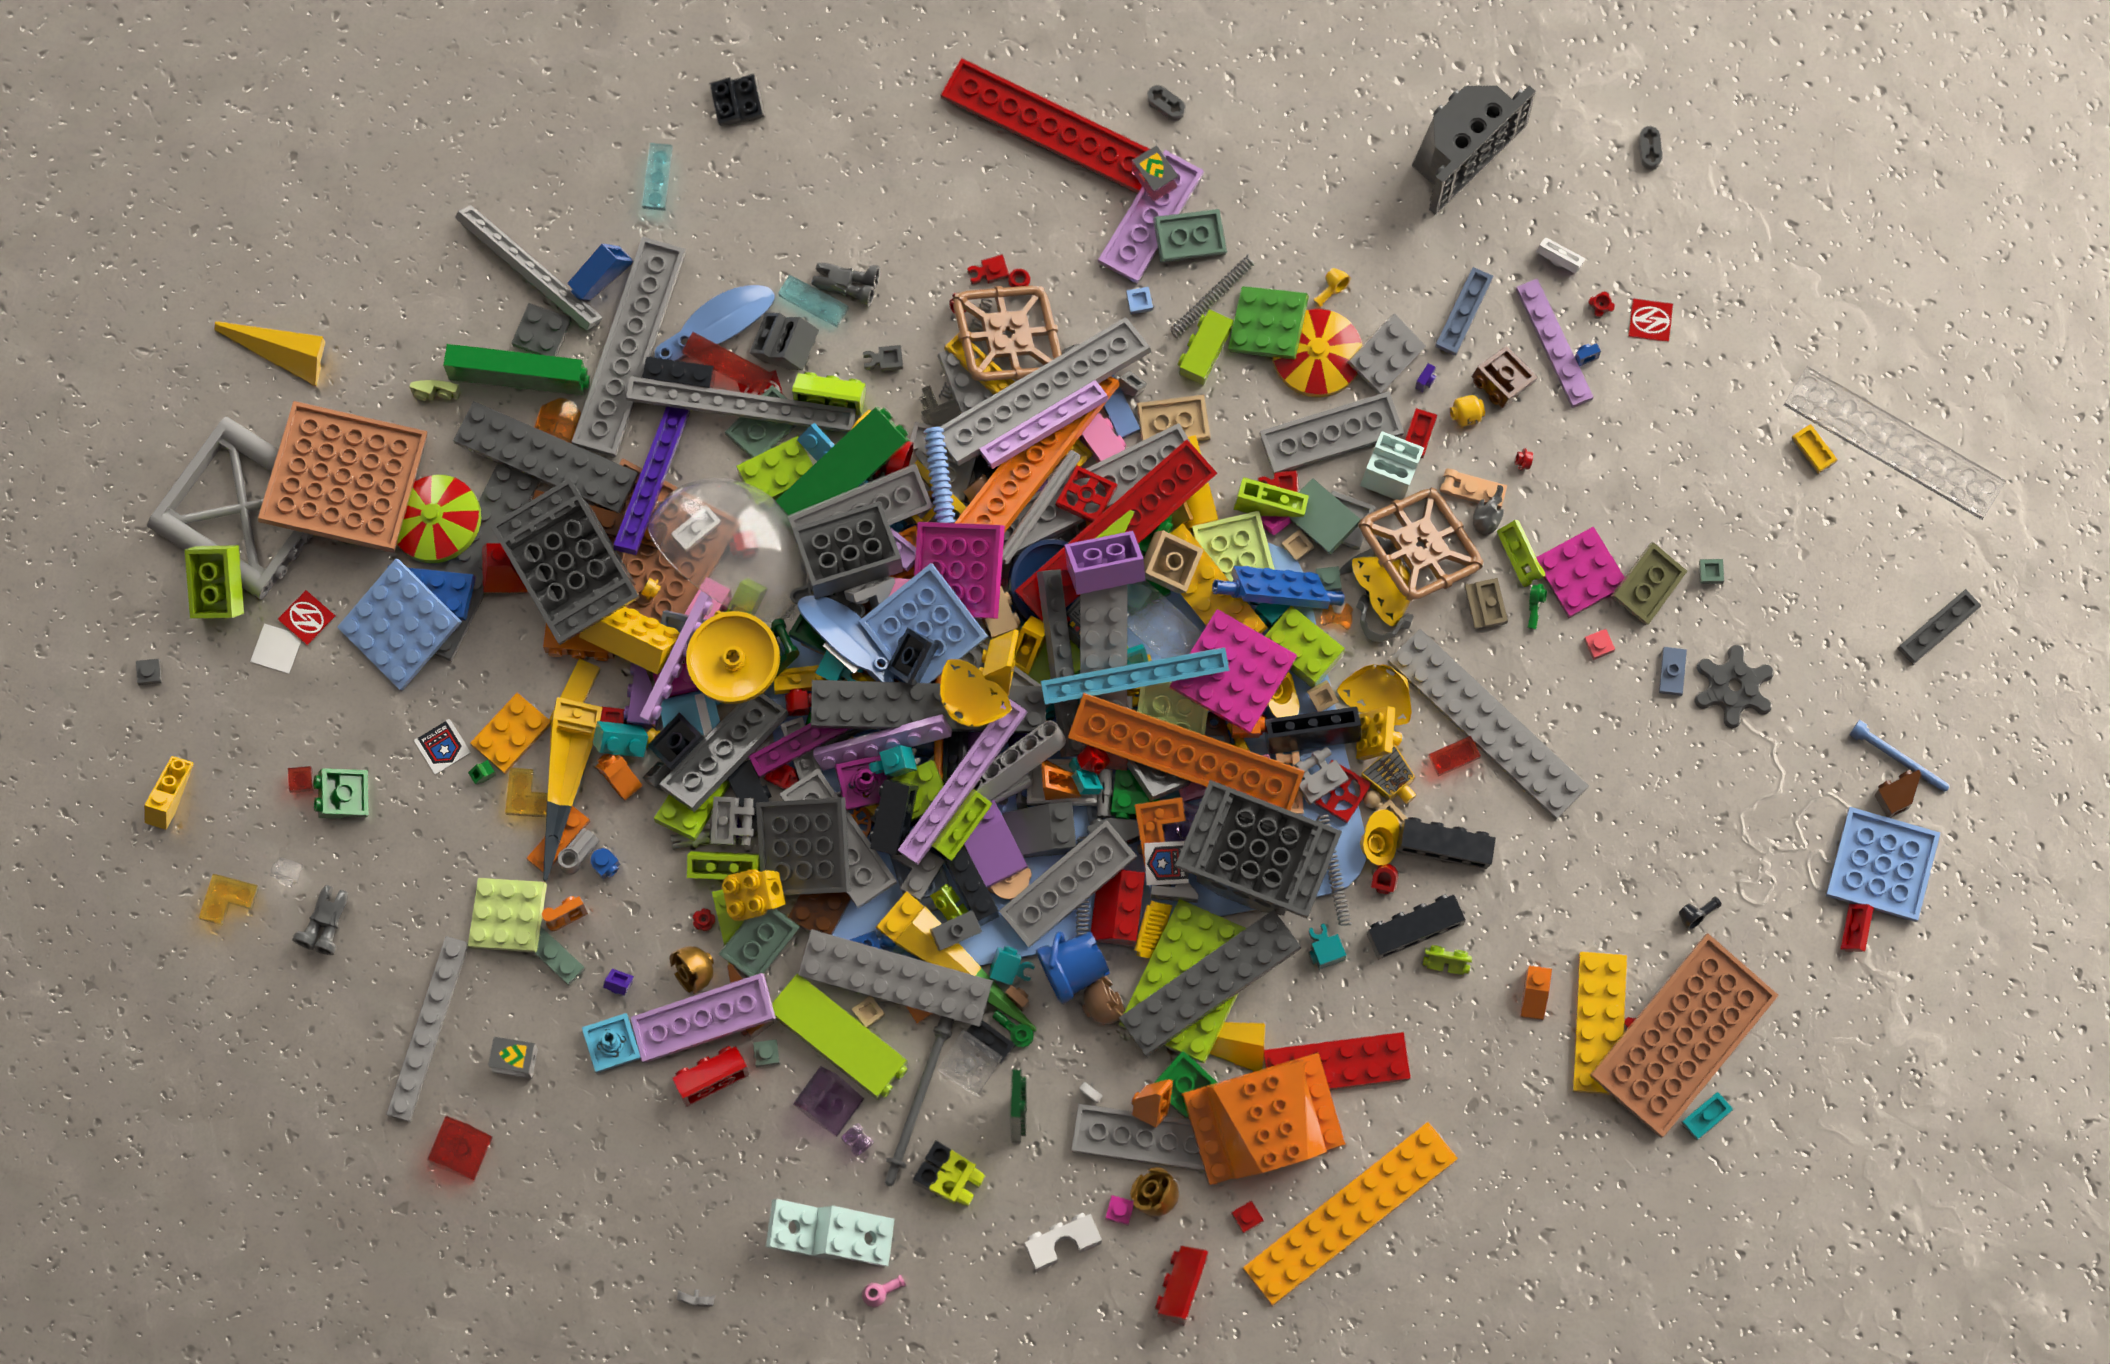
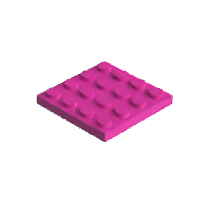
(967, 559)
(1253, 676)

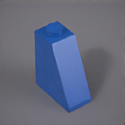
(599, 271)

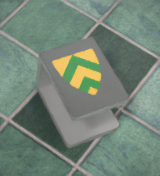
(513, 1057)

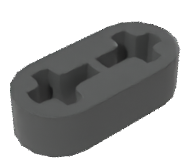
(1170, 99)
(1645, 148)

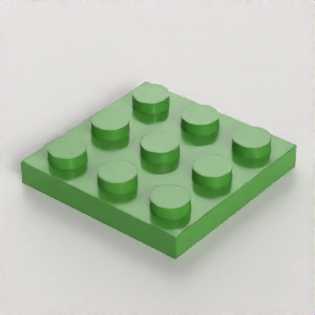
(1268, 322)

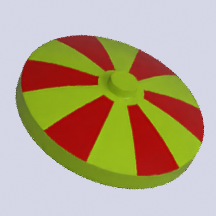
(439, 519)

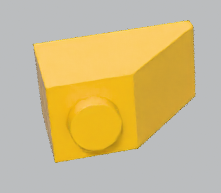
(1030, 643)

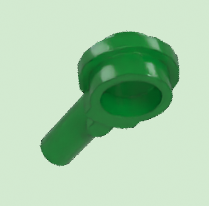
(1537, 595)
(1020, 1034)

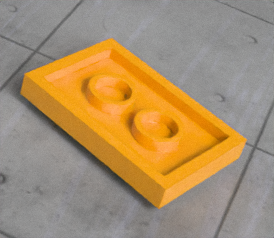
(511, 733)

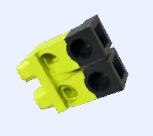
(953, 1179)

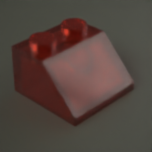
(459, 1148)

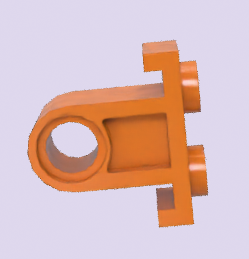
(618, 775)

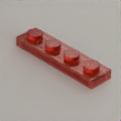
(727, 363)

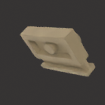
(1486, 603)

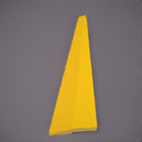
(290, 350)
(1241, 1044)

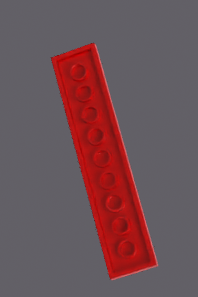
(1044, 123)
(1152, 501)

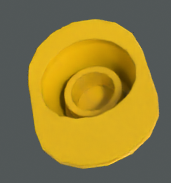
(1285, 700)
(1380, 837)

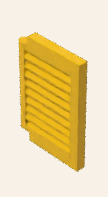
(1152, 927)

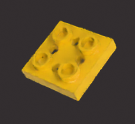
(1377, 733)

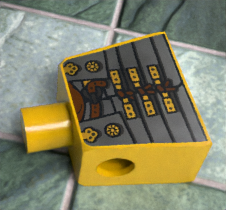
(1391, 776)

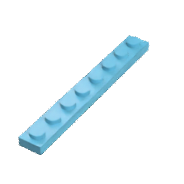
(1135, 675)

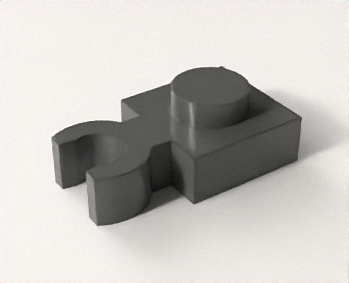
(888, 358)

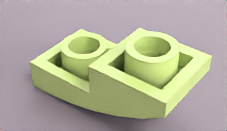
(428, 388)

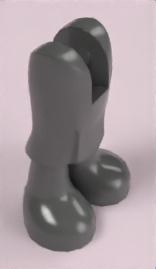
(841, 280)
(325, 915)

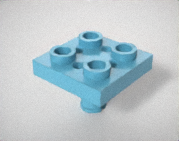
(608, 1034)

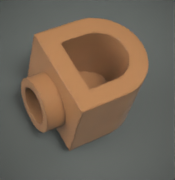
(973, 489)

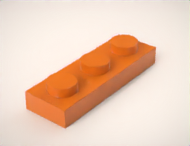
(575, 823)

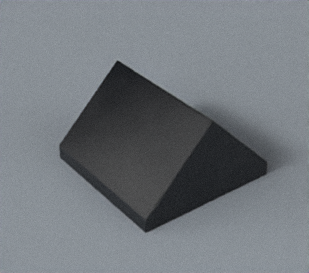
(912, 656)
(675, 741)

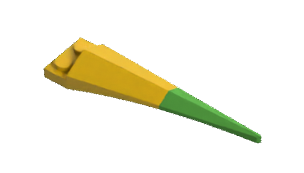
(909, 928)

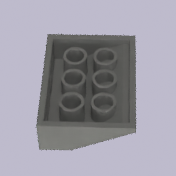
(848, 550)

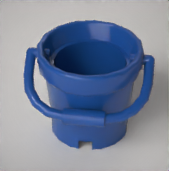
(1072, 964)

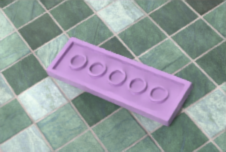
(1135, 238)
(703, 1018)

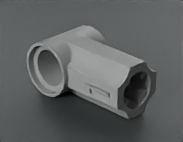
(577, 849)

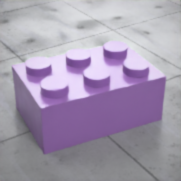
(1105, 562)

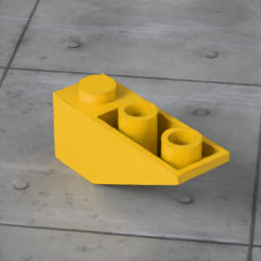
(167, 793)

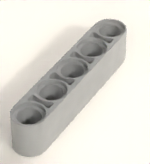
(1020, 759)

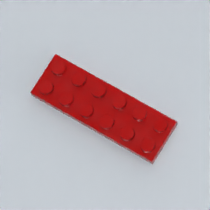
(1353, 1060)

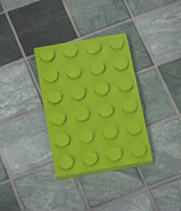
(1184, 942)

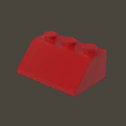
(1118, 909)
(710, 1075)
(1181, 1284)

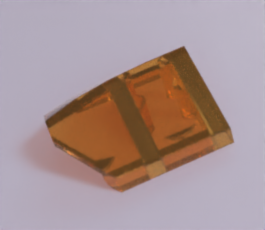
(559, 419)

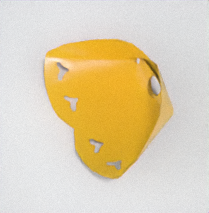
(1382, 586)
(1378, 691)
(971, 695)

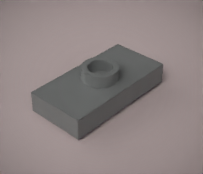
(955, 930)

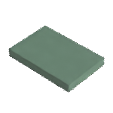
(1190, 235)
(758, 435)
(1325, 517)
(759, 942)

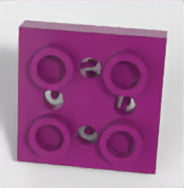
(862, 780)

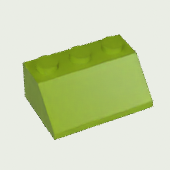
(830, 391)

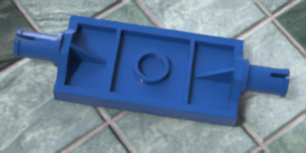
(1278, 587)

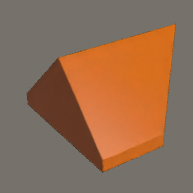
(1057, 782)

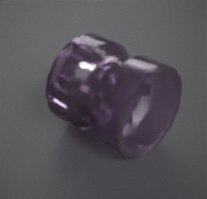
(857, 1139)

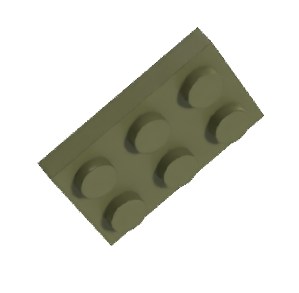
(1649, 583)

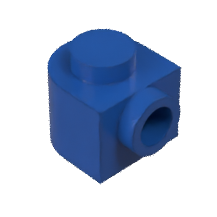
(604, 863)

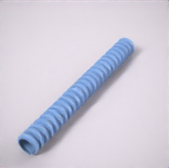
(939, 475)

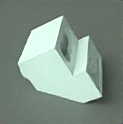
(1392, 466)

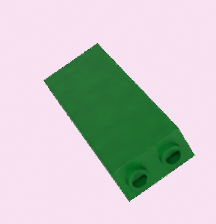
(516, 369)
(847, 462)

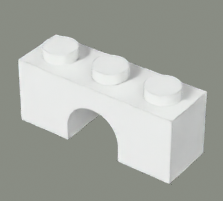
(1080, 1231)

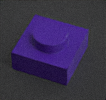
(1426, 378)
(618, 982)

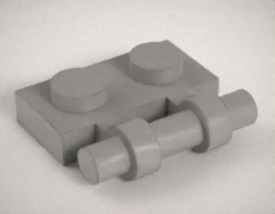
(1323, 781)
(725, 821)

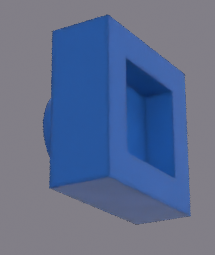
(1587, 354)

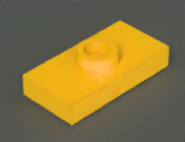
(1814, 449)

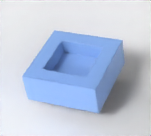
(1139, 300)

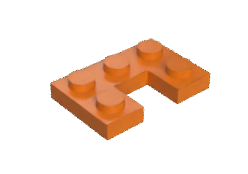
(1152, 817)

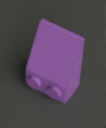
(994, 848)

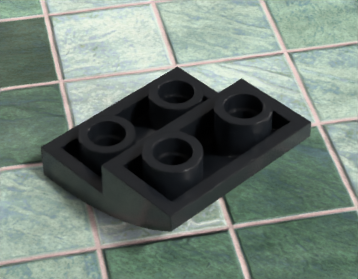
(737, 100)

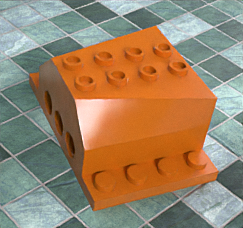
(1264, 1119)

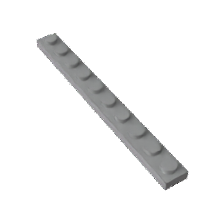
(740, 404)

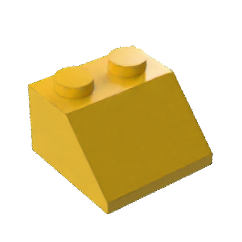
(1000, 660)

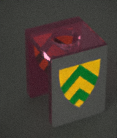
(1154, 173)

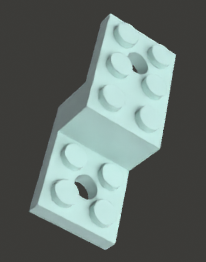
(830, 1232)

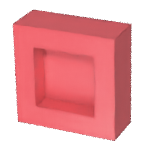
(1599, 644)

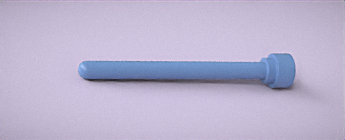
(1862, 732)

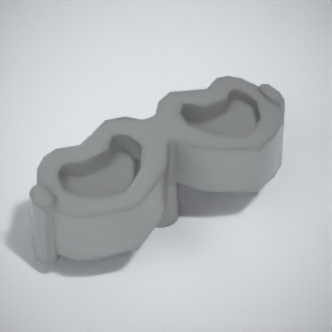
(695, 1300)

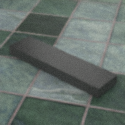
(1939, 627)

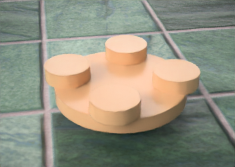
(1012, 886)

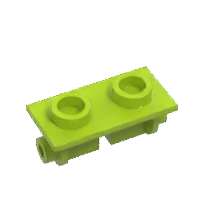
(945, 901)
(1456, 960)

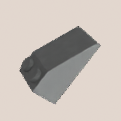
(1043, 829)

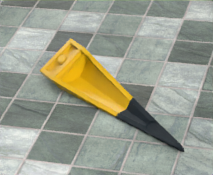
(570, 748)

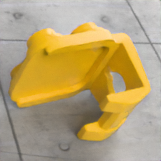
(752, 893)

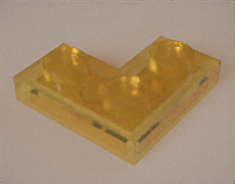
(520, 798)
(224, 892)

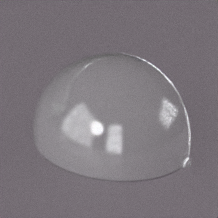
(731, 545)

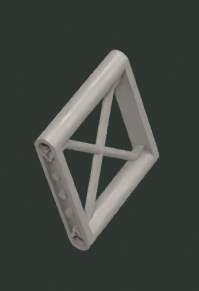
(173, 525)

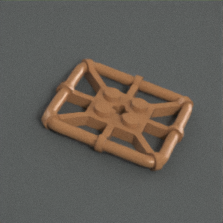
(996, 323)
(1425, 532)

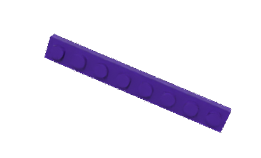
(651, 480)

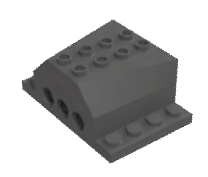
(1468, 136)
(565, 561)
(1257, 852)

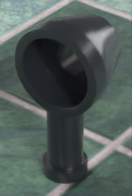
(1693, 916)

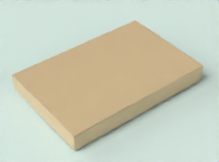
(1163, 414)

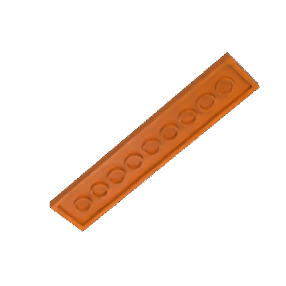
(1022, 475)
(1183, 751)

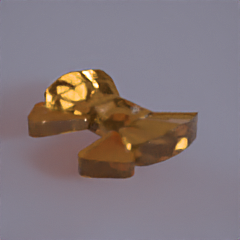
(1344, 619)

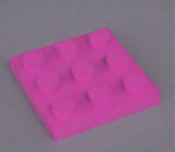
(1580, 572)

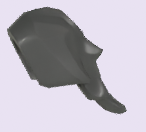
(1487, 517)

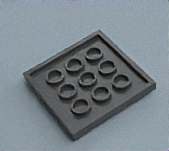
(805, 844)

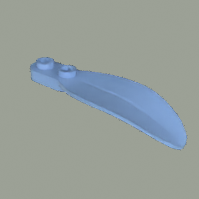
(721, 318)
(846, 635)

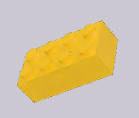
(634, 638)

